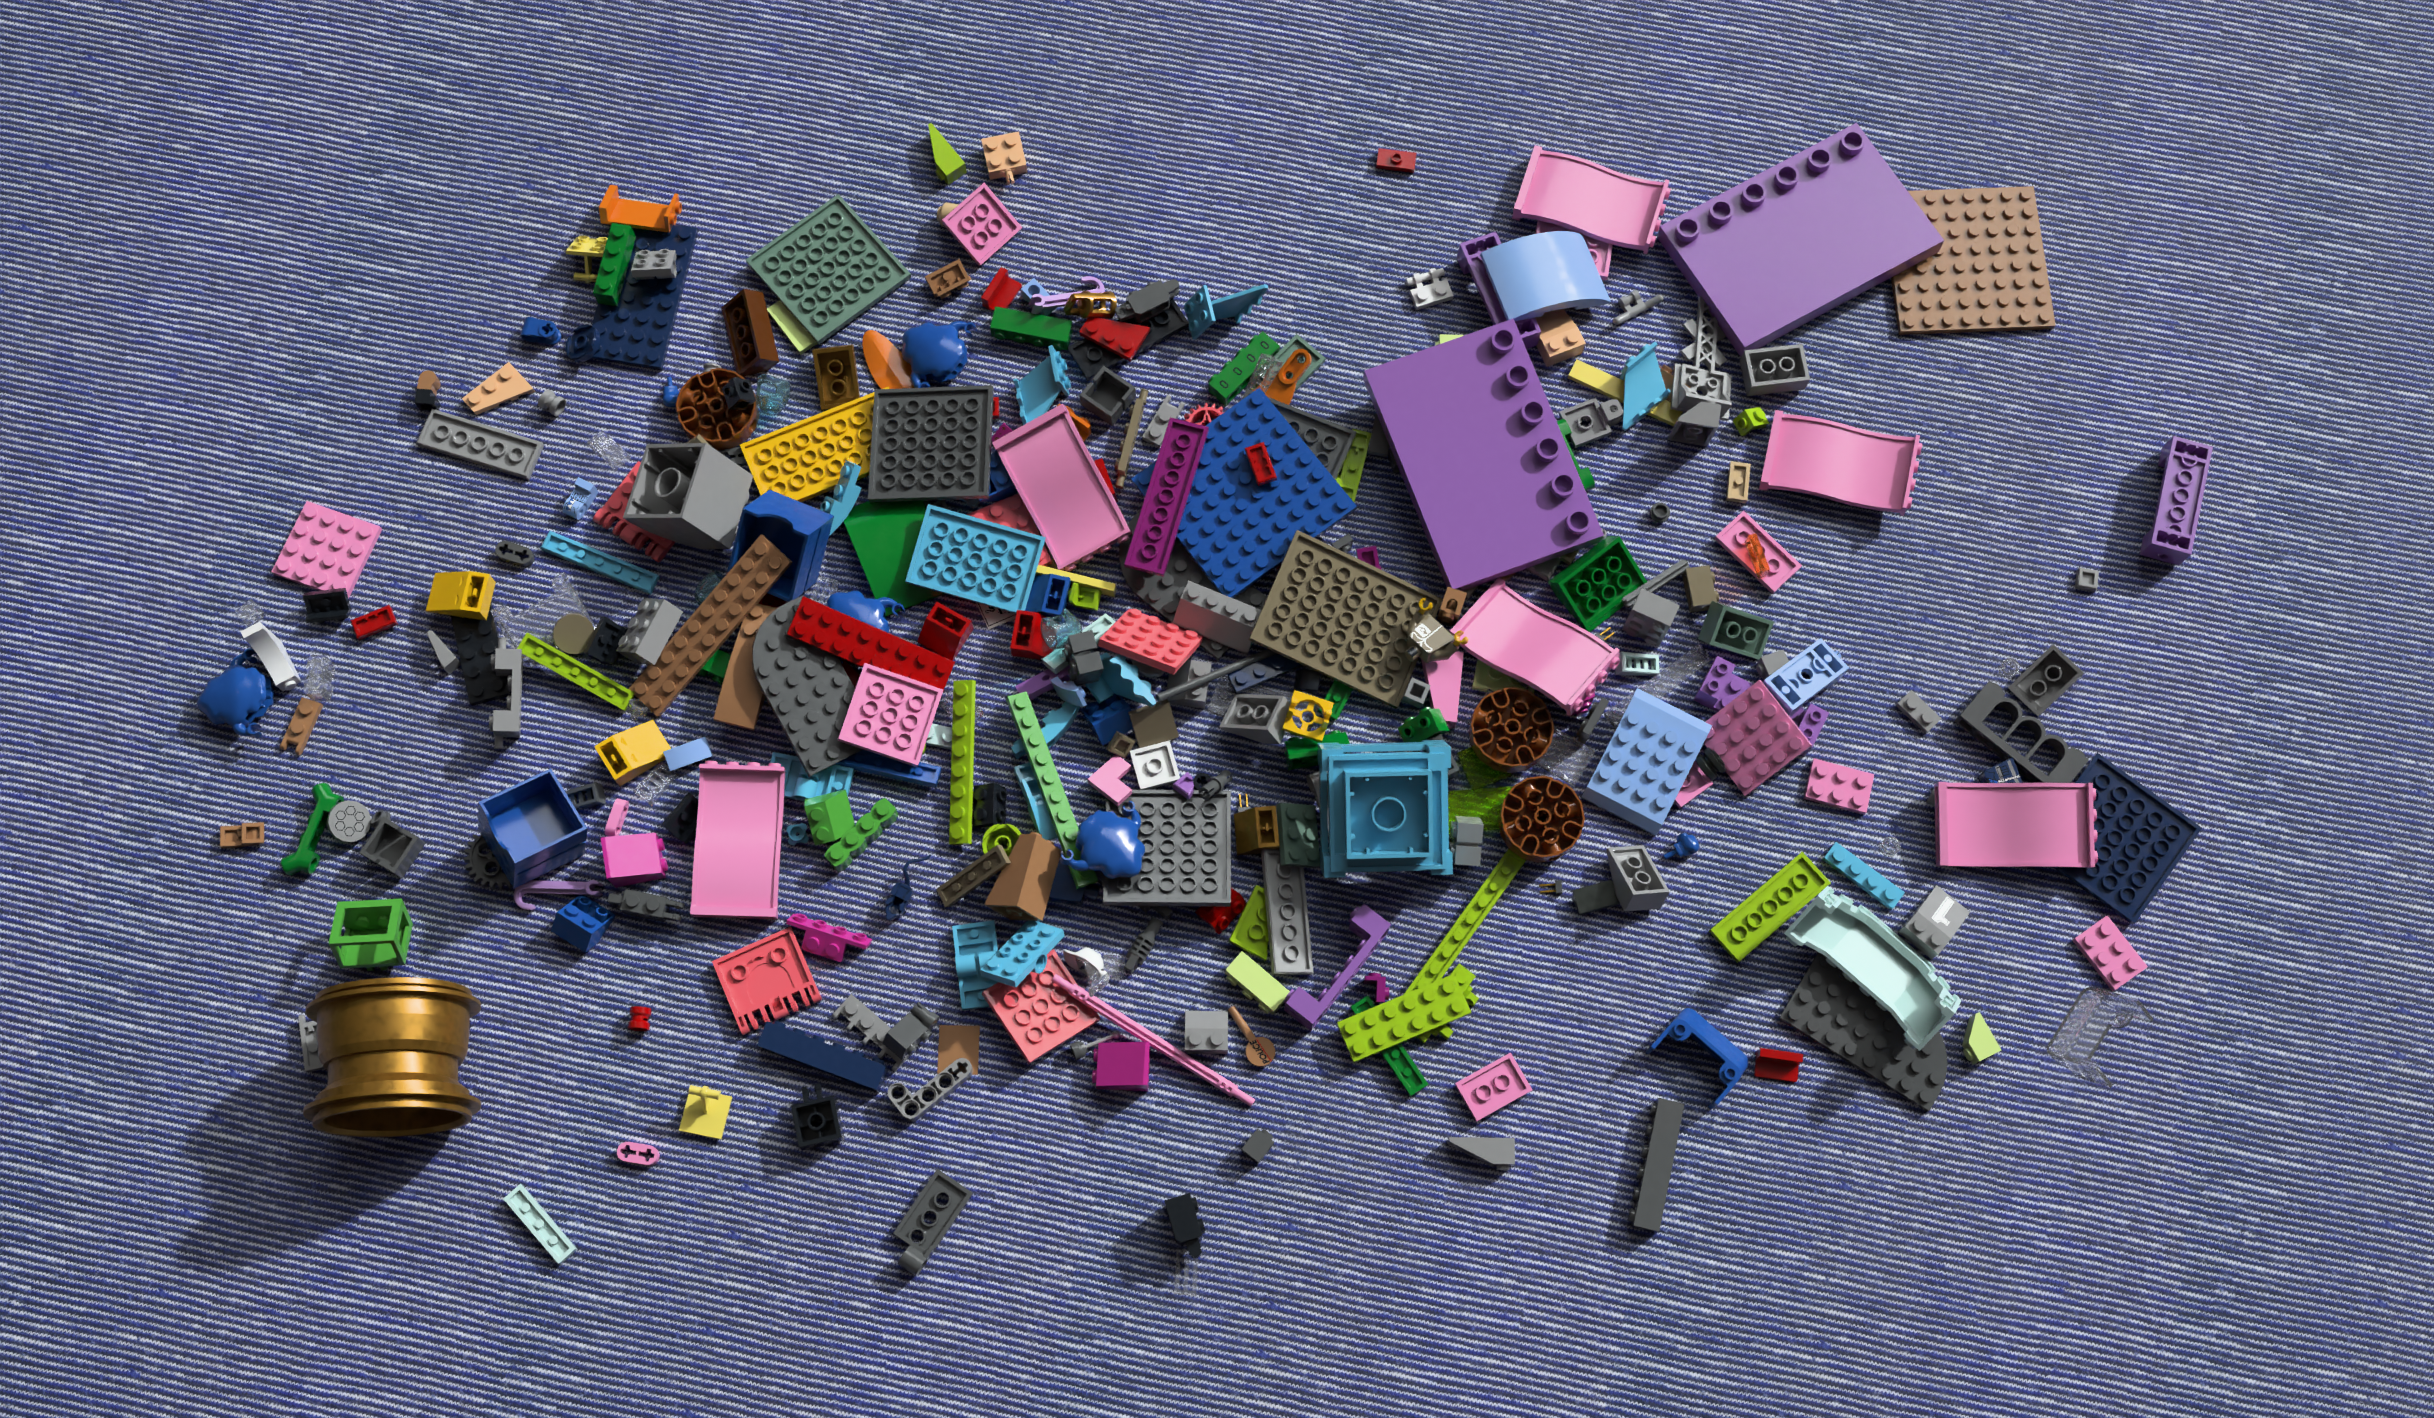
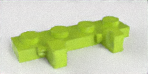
(1354, 464)
(1464, 979)

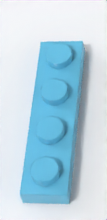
(1863, 876)

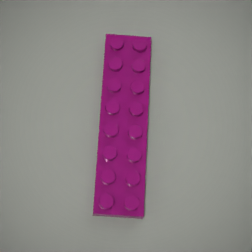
(1166, 497)

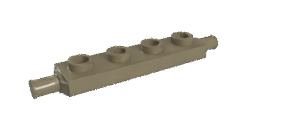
(1127, 445)

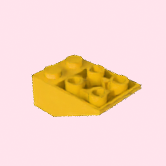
(461, 594)
(633, 751)

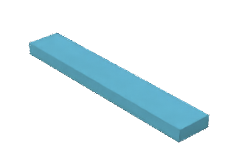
(600, 562)

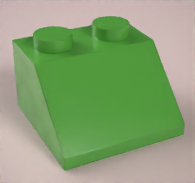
(829, 816)

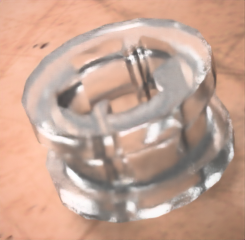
(2013, 664)
(1888, 840)

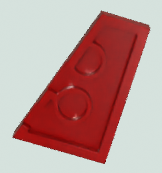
(1115, 336)

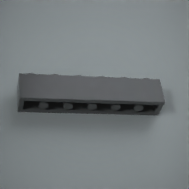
(1656, 1165)

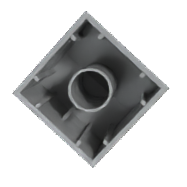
(689, 495)

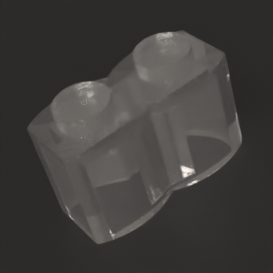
(319, 678)

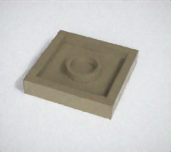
(1153, 724)

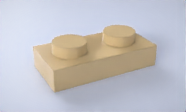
(1738, 482)

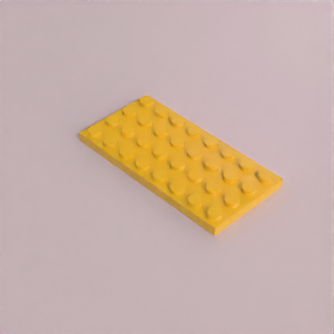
(809, 454)

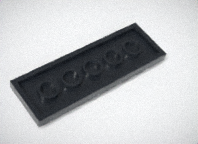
(1092, 357)
(475, 643)

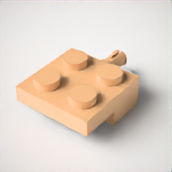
(1004, 156)

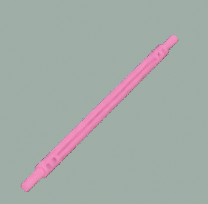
(1155, 1041)

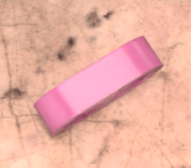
(616, 817)
(638, 1148)

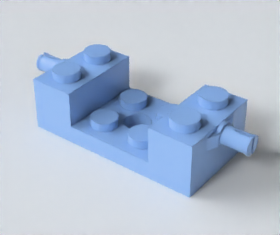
(1819, 663)

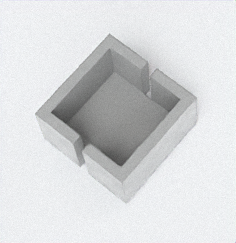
(1467, 835)

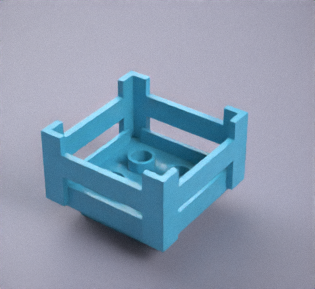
(1384, 808)

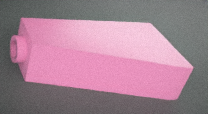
(1445, 685)

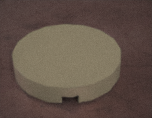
(572, 633)

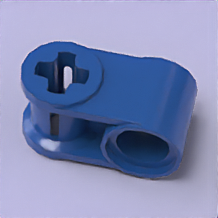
(540, 331)

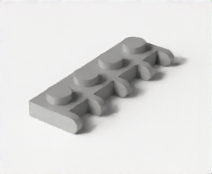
(868, 1024)

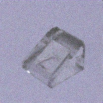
(1114, 965)

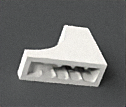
(273, 656)

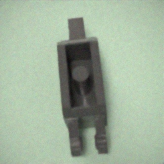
(1148, 301)
(645, 905)

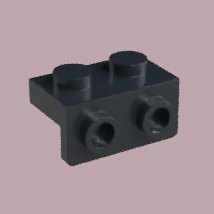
(327, 605)
(605, 641)
(989, 805)
(683, 819)

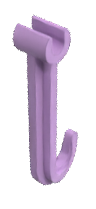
(1044, 302)
(554, 887)

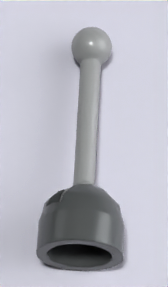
(1079, 1049)

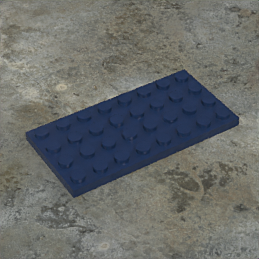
(643, 321)

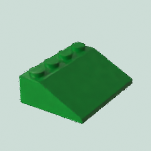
(1598, 582)

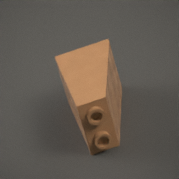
(1027, 881)

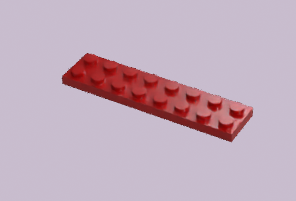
(864, 643)

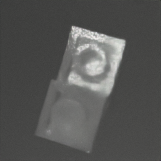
(609, 450)

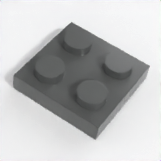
(1593, 717)

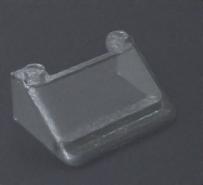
(540, 617)

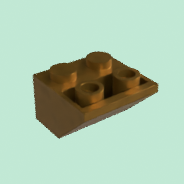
(1256, 830)

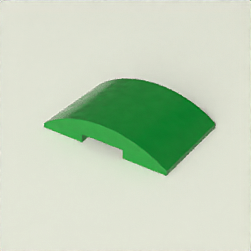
(885, 544)

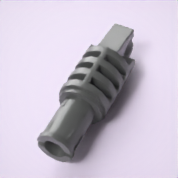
(1142, 945)

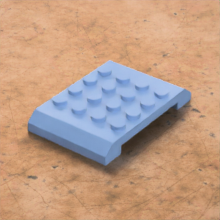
(1646, 762)

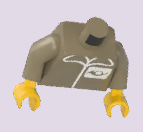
(1429, 638)

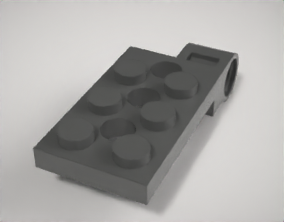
(919, 1253)

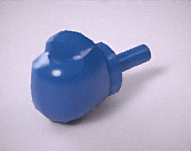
(670, 394)
(1685, 846)

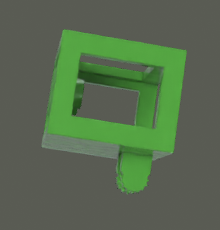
(374, 933)

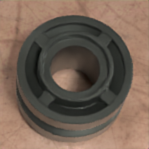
(1710, 763)

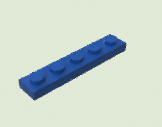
(883, 766)

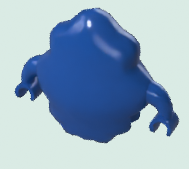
(935, 351)
(864, 609)
(238, 696)
(1109, 844)

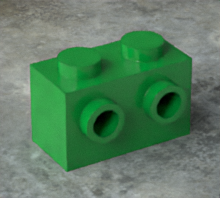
(1424, 726)

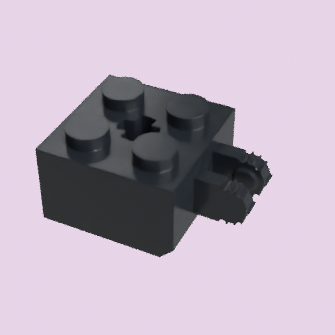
(806, 1115)
(1184, 1223)

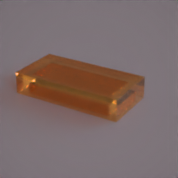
(1757, 555)

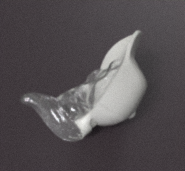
(1090, 966)

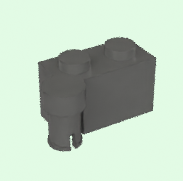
(910, 1031)

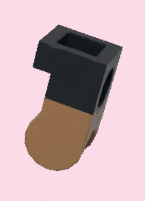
(427, 390)

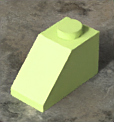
(1979, 1040)

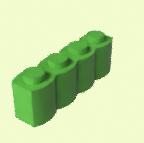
(856, 839)

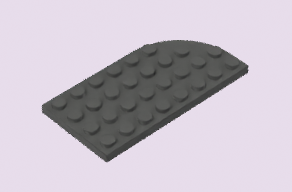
(1165, 592)
(804, 691)
(1864, 1035)

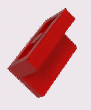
(1000, 291)
(1777, 1064)

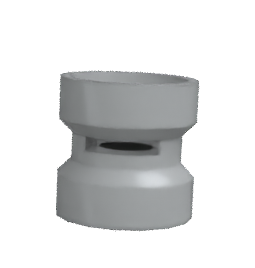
(550, 401)

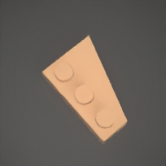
(498, 388)

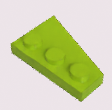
(1252, 927)

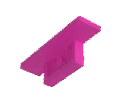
(826, 939)

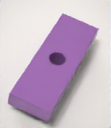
(1041, 683)

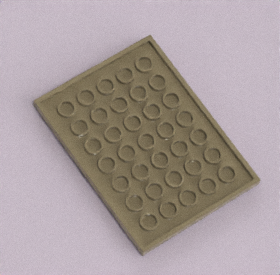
(1342, 618)

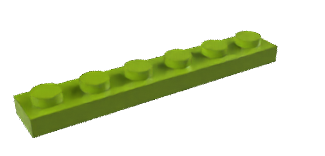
(575, 671)

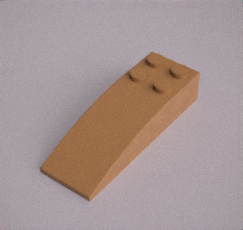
(740, 694)

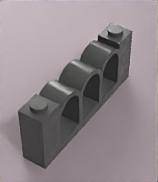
(1991, 696)

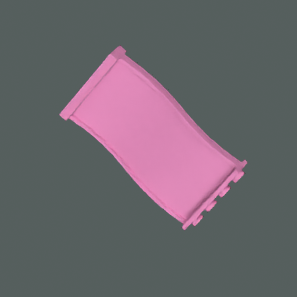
(1591, 199)
(1840, 463)
(1062, 488)
(1536, 646)
(2015, 825)
(738, 840)

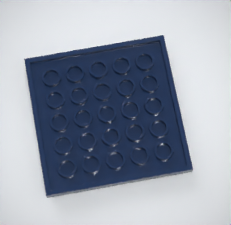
(2136, 841)

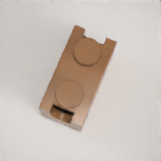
(1451, 606)

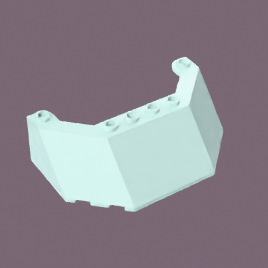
(1878, 963)

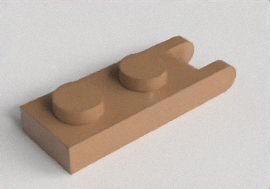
(301, 725)

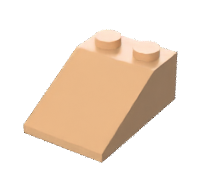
(1558, 337)

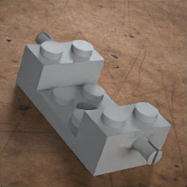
(507, 722)

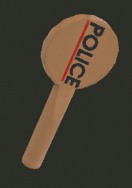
(1259, 1050)

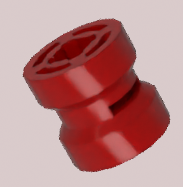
(639, 1018)

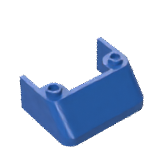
(1691, 1024)

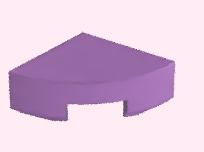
(1185, 785)

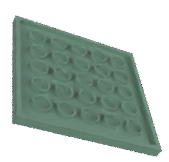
(828, 268)

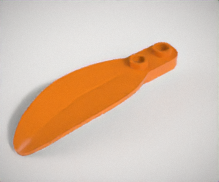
(885, 362)
(1283, 388)

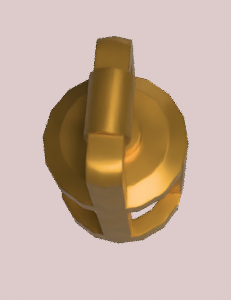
(1085, 304)

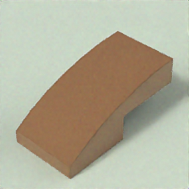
(242, 835)

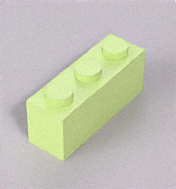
(1256, 983)

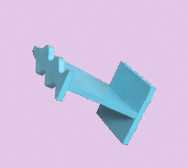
(1204, 312)
(1042, 386)
(1642, 386)
(1121, 679)

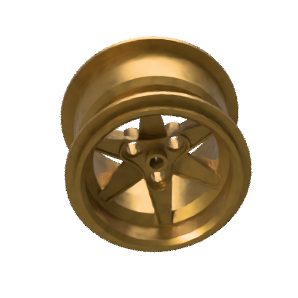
(392, 1057)

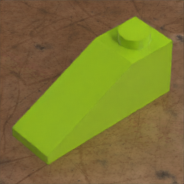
(947, 161)

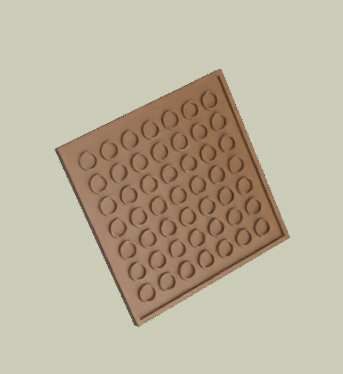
(1986, 271)

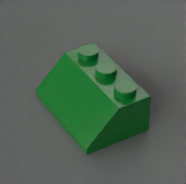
(1304, 752)

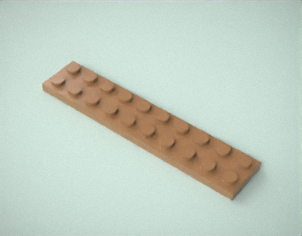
(710, 625)

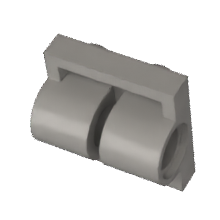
(654, 263)

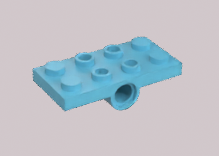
(801, 787)
(973, 949)
(1023, 953)

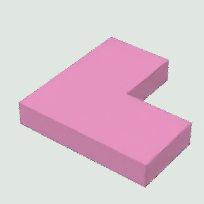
(1108, 782)

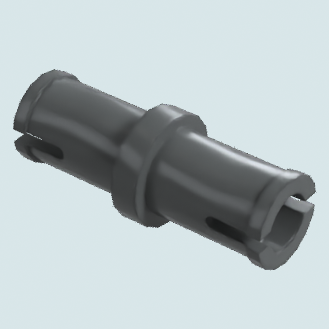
(1215, 784)

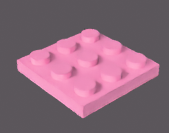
(981, 224)

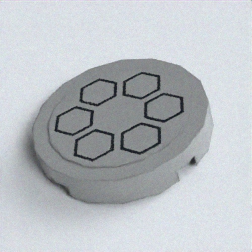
(348, 821)

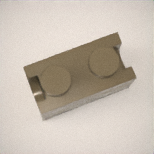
(1699, 588)

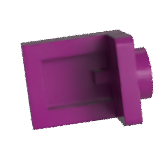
(1369, 555)
(1381, 990)

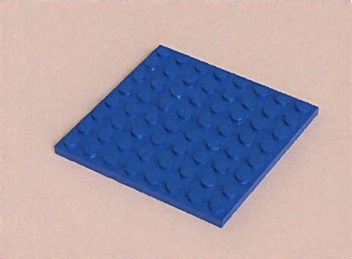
(1243, 528)

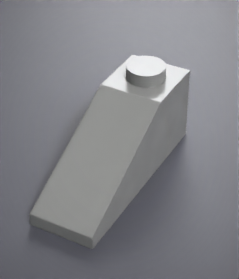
(1491, 1151)

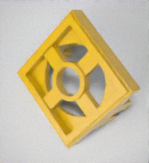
(1326, 707)

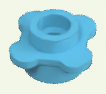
(792, 830)

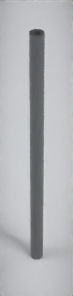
(1214, 675)

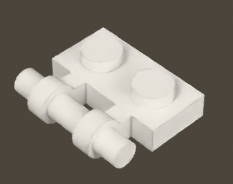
(1429, 294)

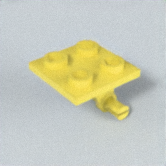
(587, 247)
(705, 1112)

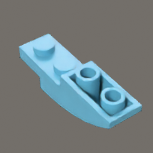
(844, 496)
(1055, 726)
(1034, 799)

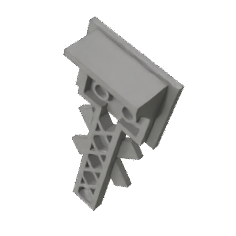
(1713, 384)

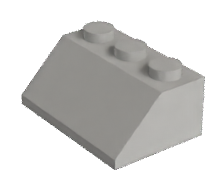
(1697, 424)

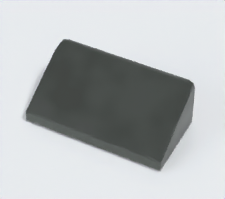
(1595, 897)

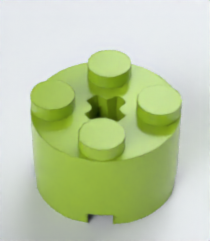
(1000, 834)

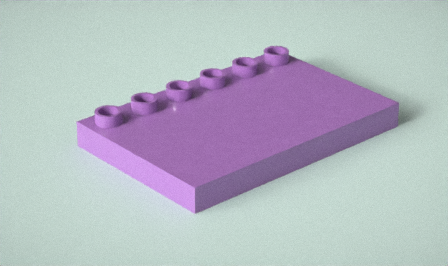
(1799, 239)
(1482, 456)

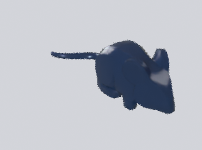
(901, 894)

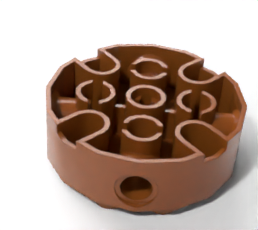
(705, 411)
(1515, 710)
(1550, 801)

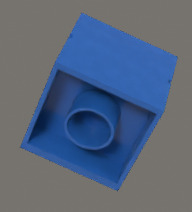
(795, 530)
(532, 828)

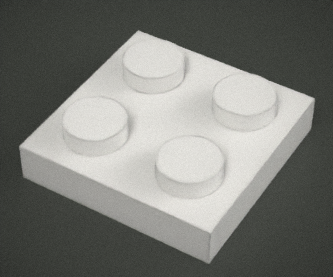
(1154, 765)

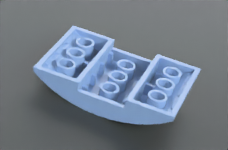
(1544, 274)

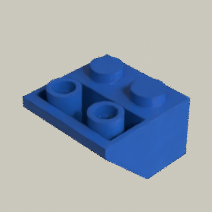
(1000, 481)
(1049, 594)
(1108, 717)
(582, 922)

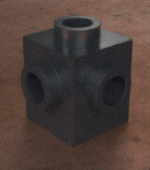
(738, 394)

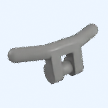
(1639, 307)

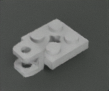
(1600, 418)

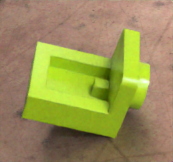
(1750, 420)
(1084, 597)

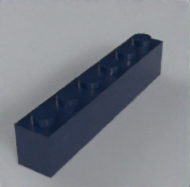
(822, 1056)

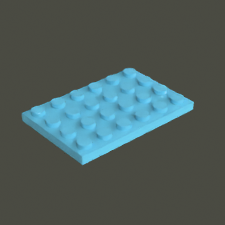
(975, 559)

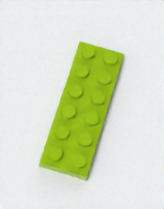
(1769, 907)
(1403, 1018)

